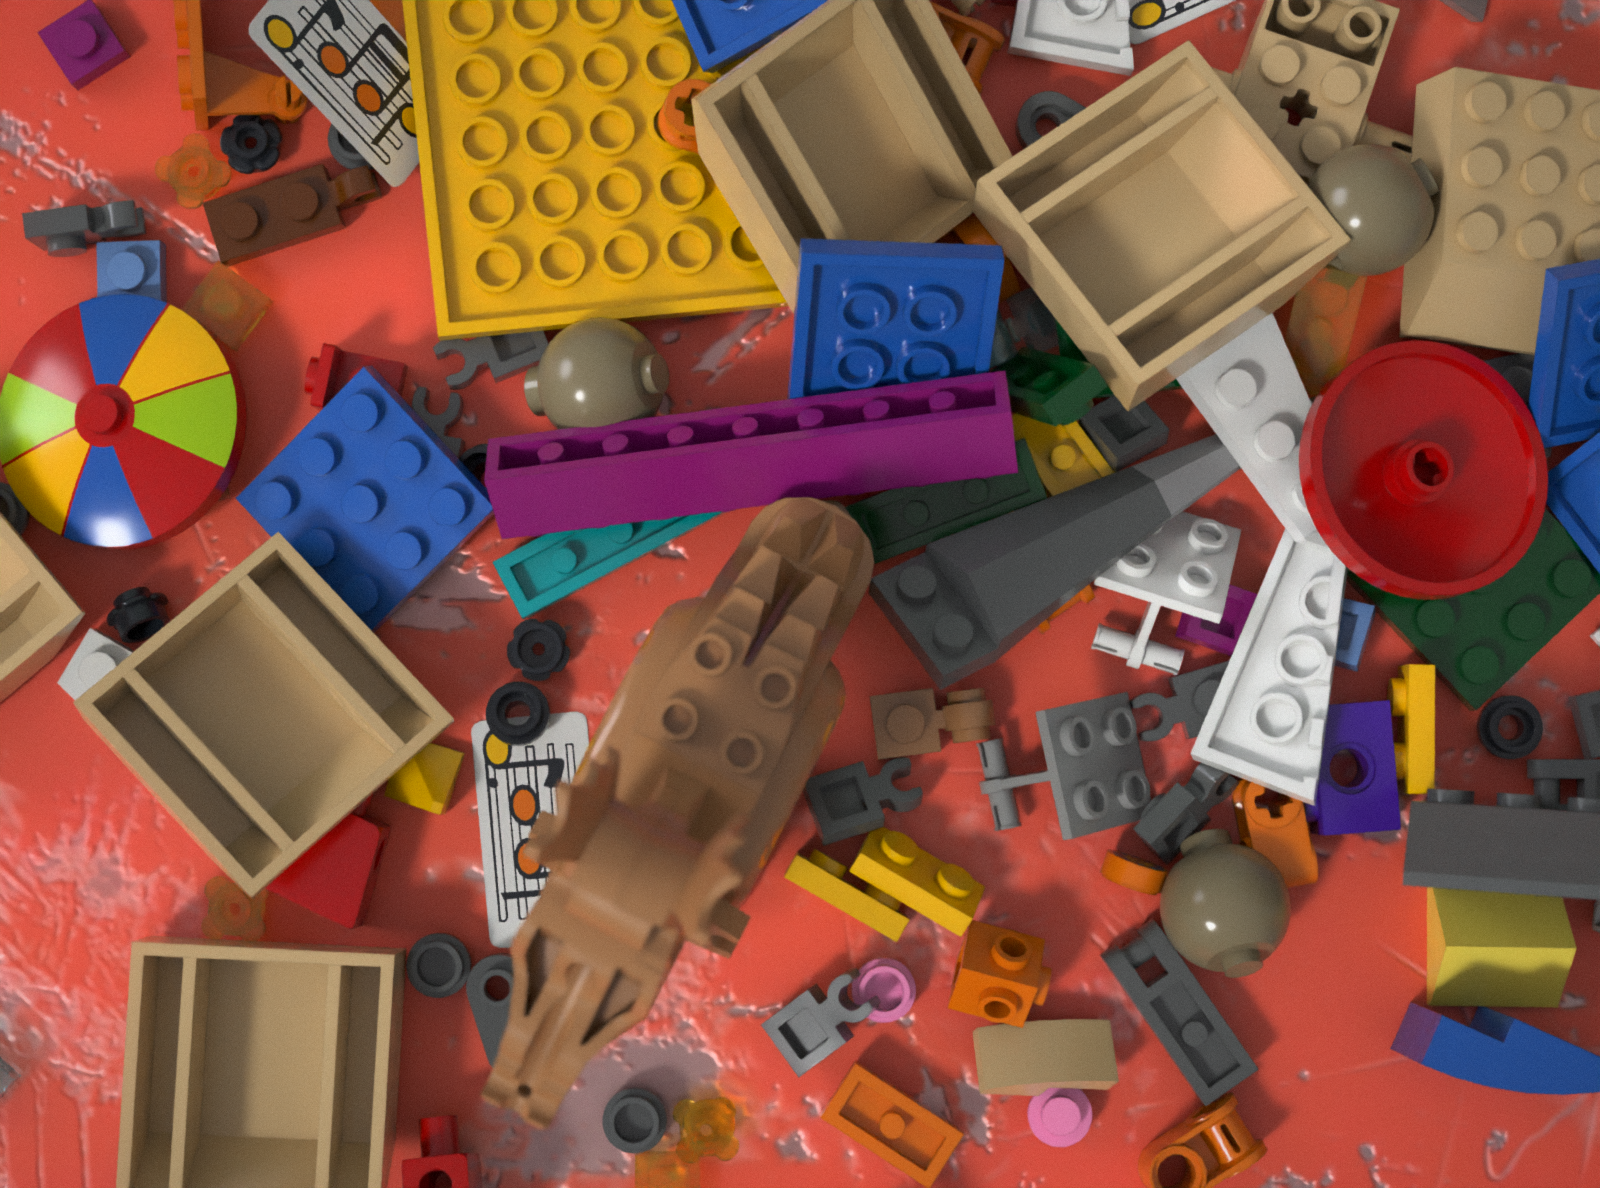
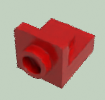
(337, 367)

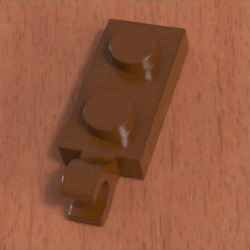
(286, 211)

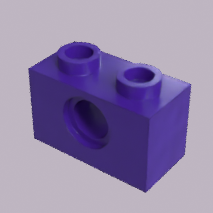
(1371, 798)

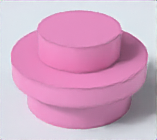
(890, 983)
(1060, 1116)

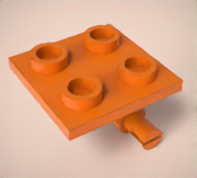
(222, 86)

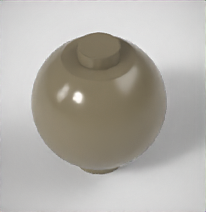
(1378, 204)
(597, 376)
(1224, 905)

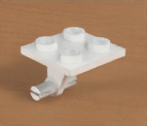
(1177, 567)

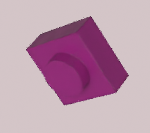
(83, 44)
(1220, 636)

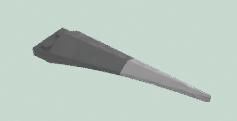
(1003, 578)

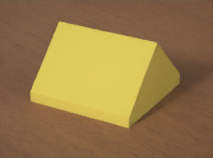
(1496, 949)

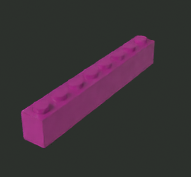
(752, 455)

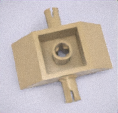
(1324, 67)

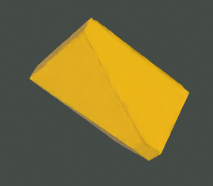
(427, 779)

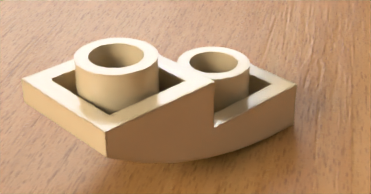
(1045, 1056)

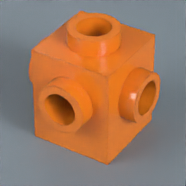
(999, 974)

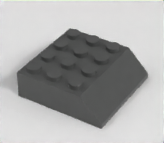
(1504, 845)

